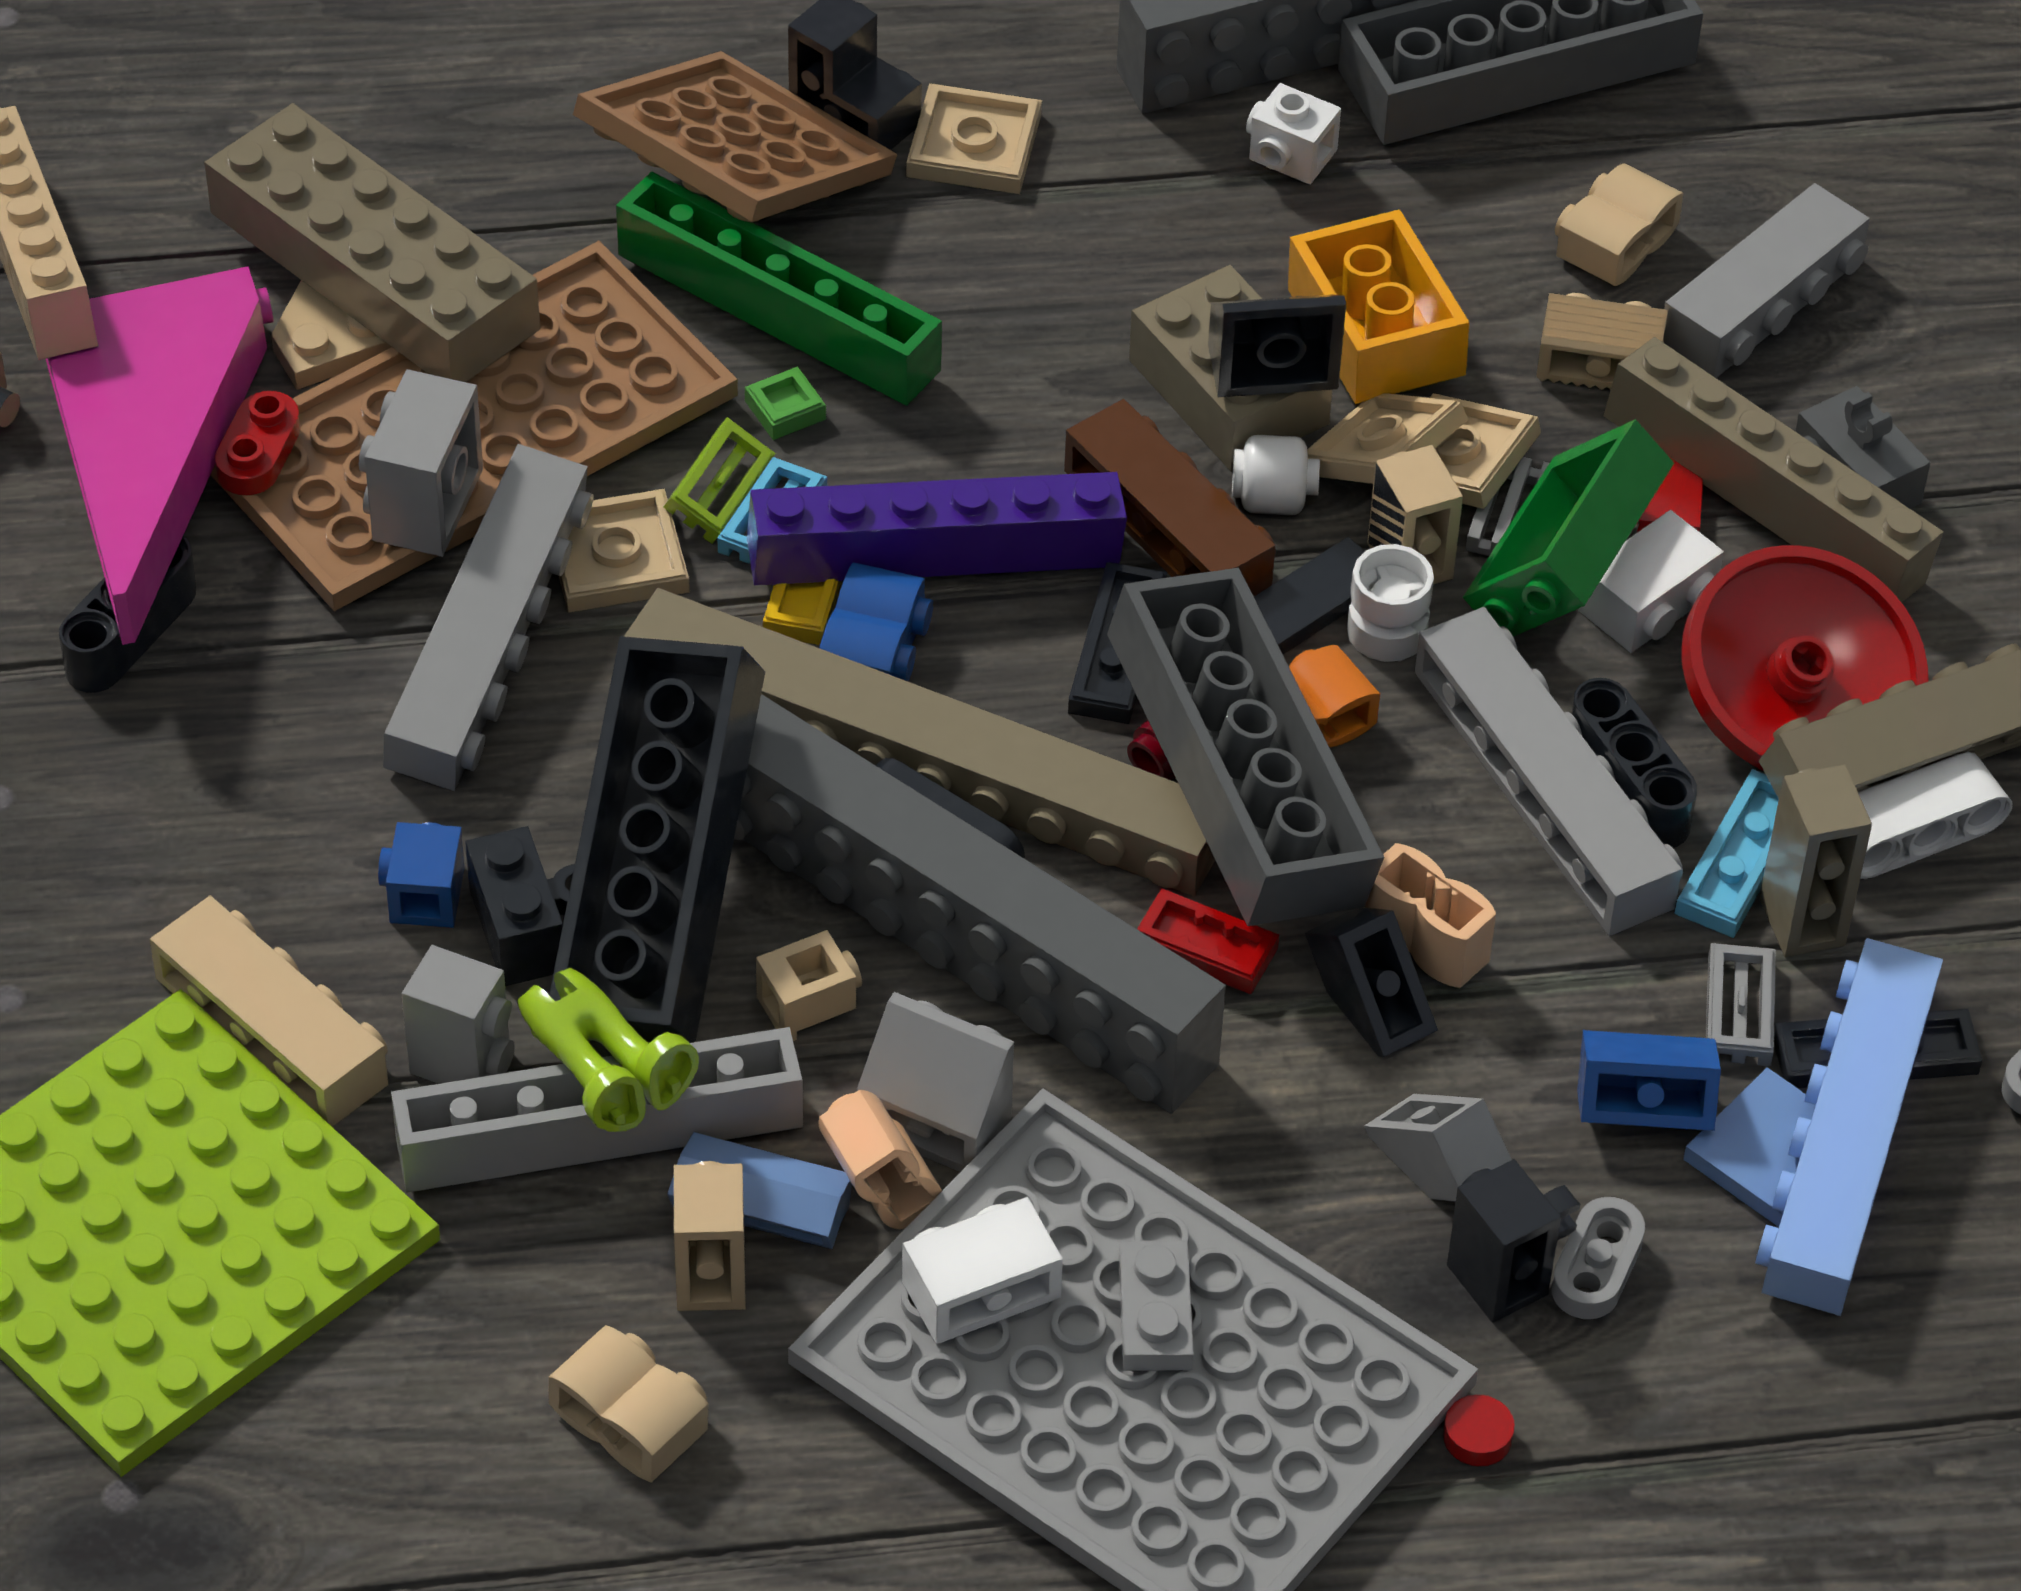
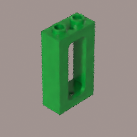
(1570, 529)

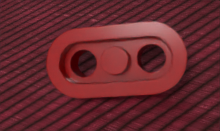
(266, 432)

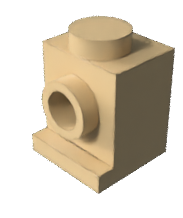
(807, 982)

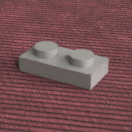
(1155, 1305)

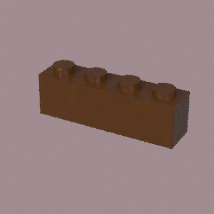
(1166, 499)

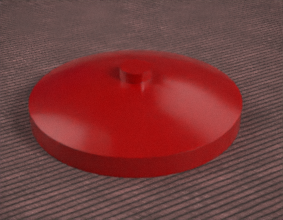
(1791, 640)

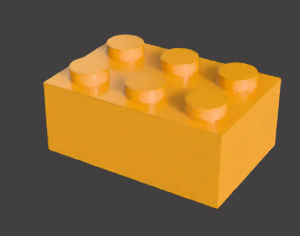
(1399, 311)

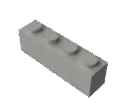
(1766, 280)

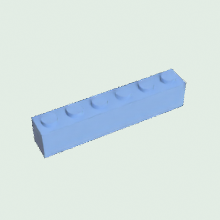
(1851, 1126)

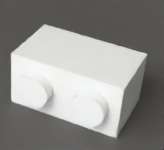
(1653, 581)
(981, 1269)

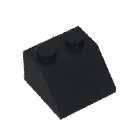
(1276, 344)

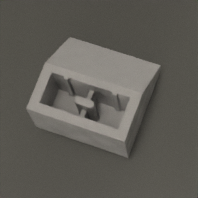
(941, 1079)

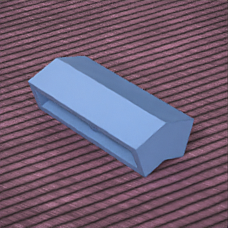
(779, 1191)

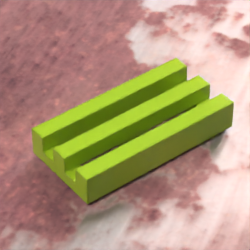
(697, 511)

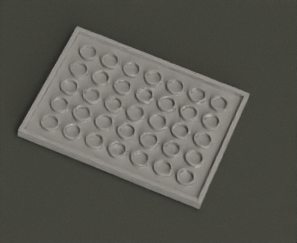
(1151, 1476)

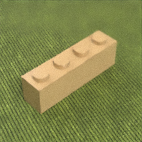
(272, 1008)

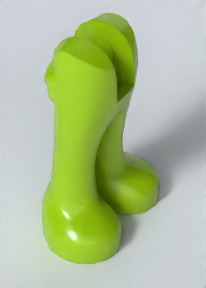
(611, 1093)

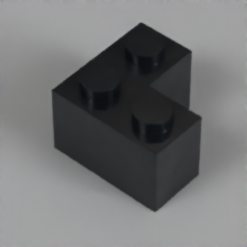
(839, 72)

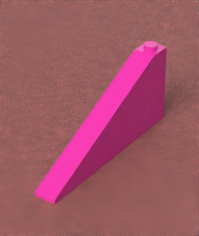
(151, 415)

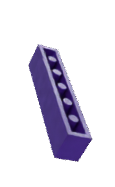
(936, 527)

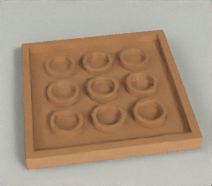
(734, 136)

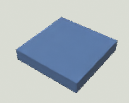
(1753, 1142)

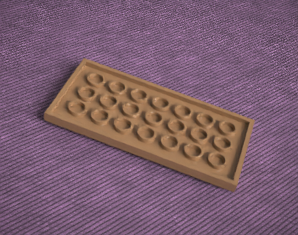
(584, 387)

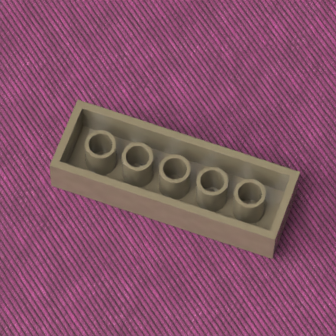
(372, 245)

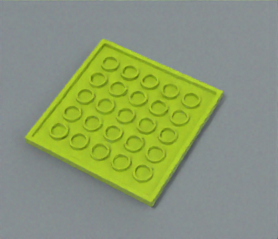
(178, 1230)

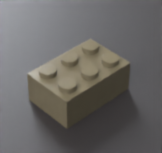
(1174, 356)

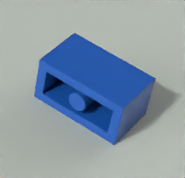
(1648, 1080)

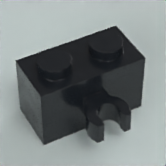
(517, 903)
(1507, 1237)

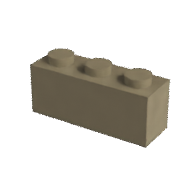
(1815, 860)

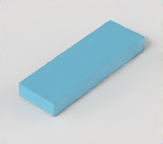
(1734, 861)

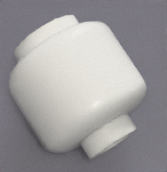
(1274, 475)

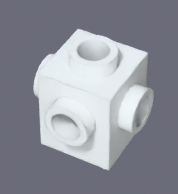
(1293, 133)

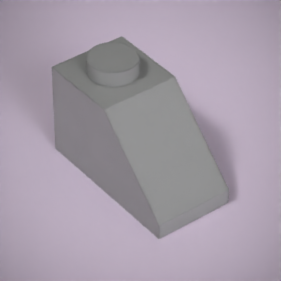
(1439, 1141)

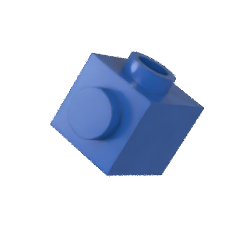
(423, 874)

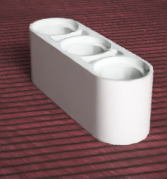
(1931, 812)

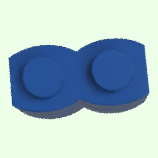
(879, 619)

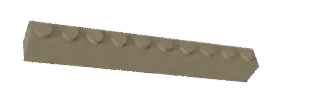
(987, 760)

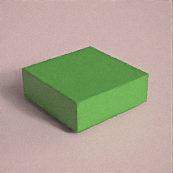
(785, 403)

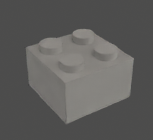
(422, 462)

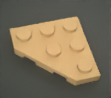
(320, 339)

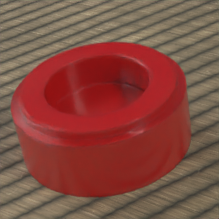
(1478, 1430)

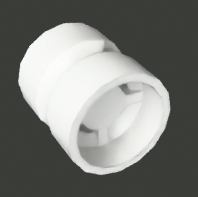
(1389, 602)

